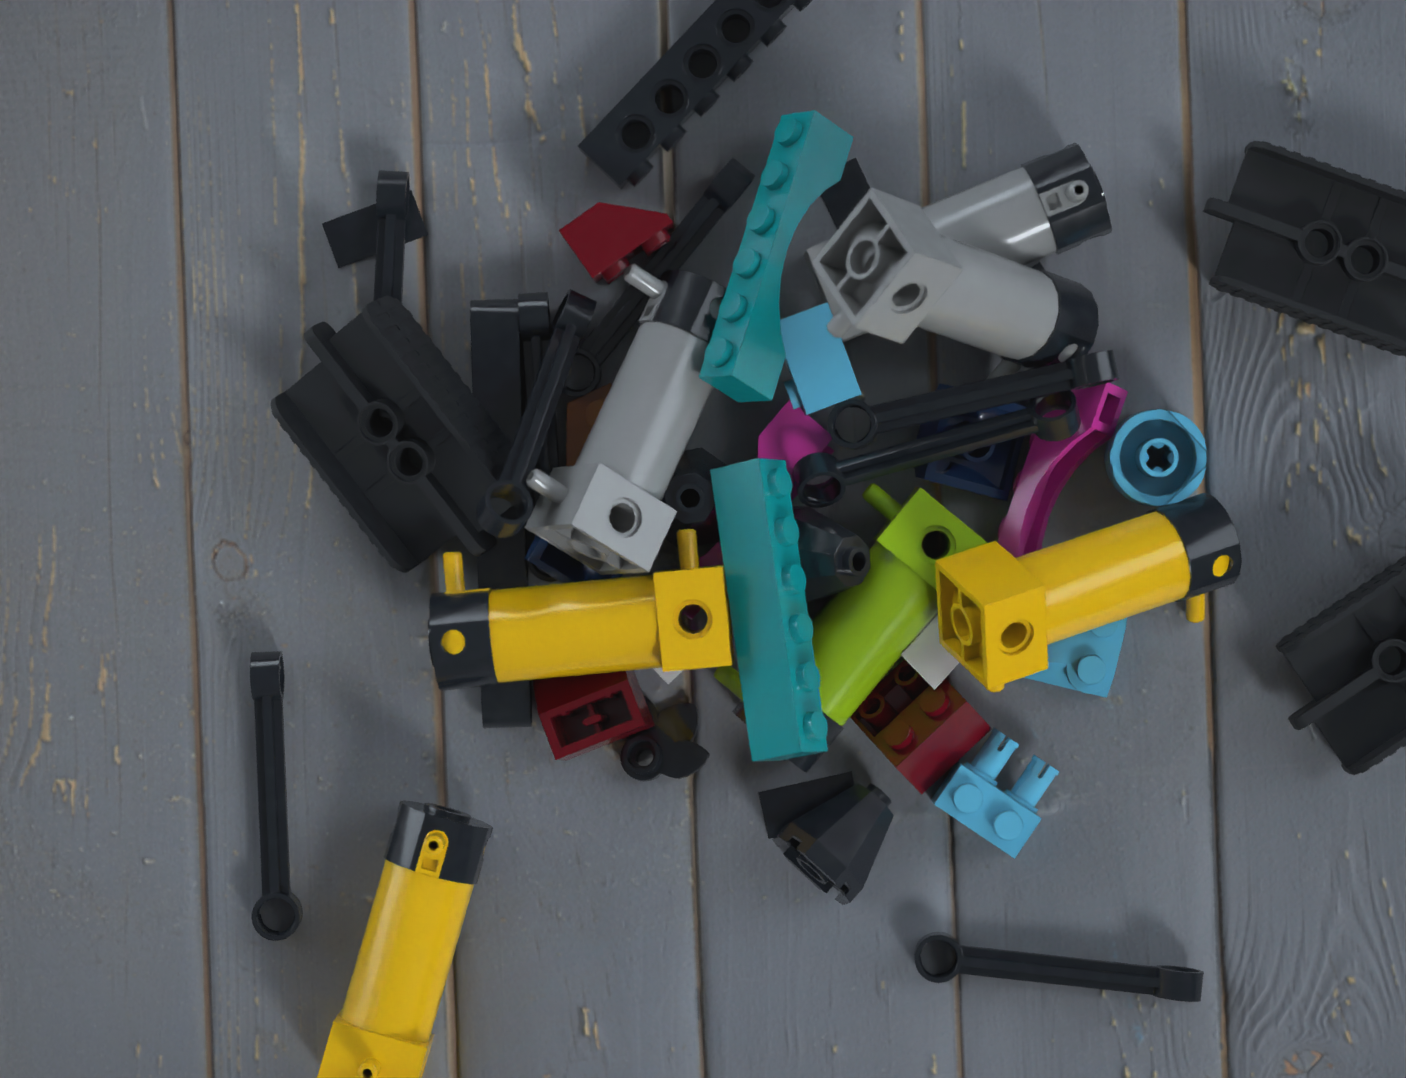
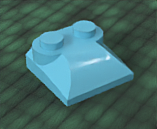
(1085, 660)

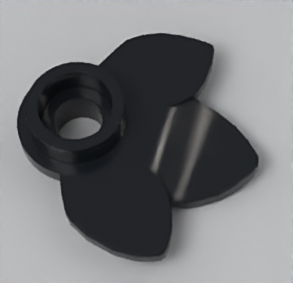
(670, 743)

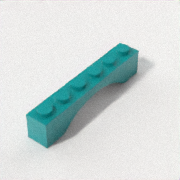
(747, 338)

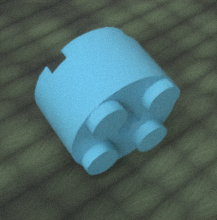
(1183, 457)

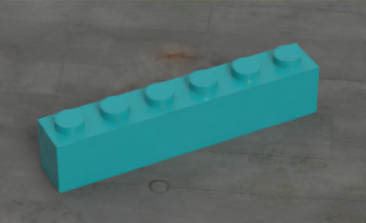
(769, 610)

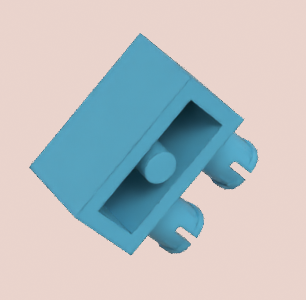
(816, 362)
(995, 814)

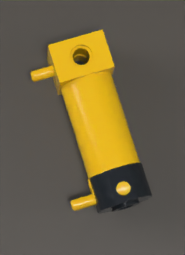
(1007, 609)
(578, 626)
(407, 944)

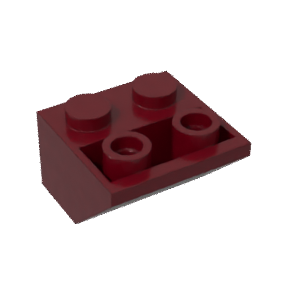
(612, 235)
(590, 711)
(919, 726)

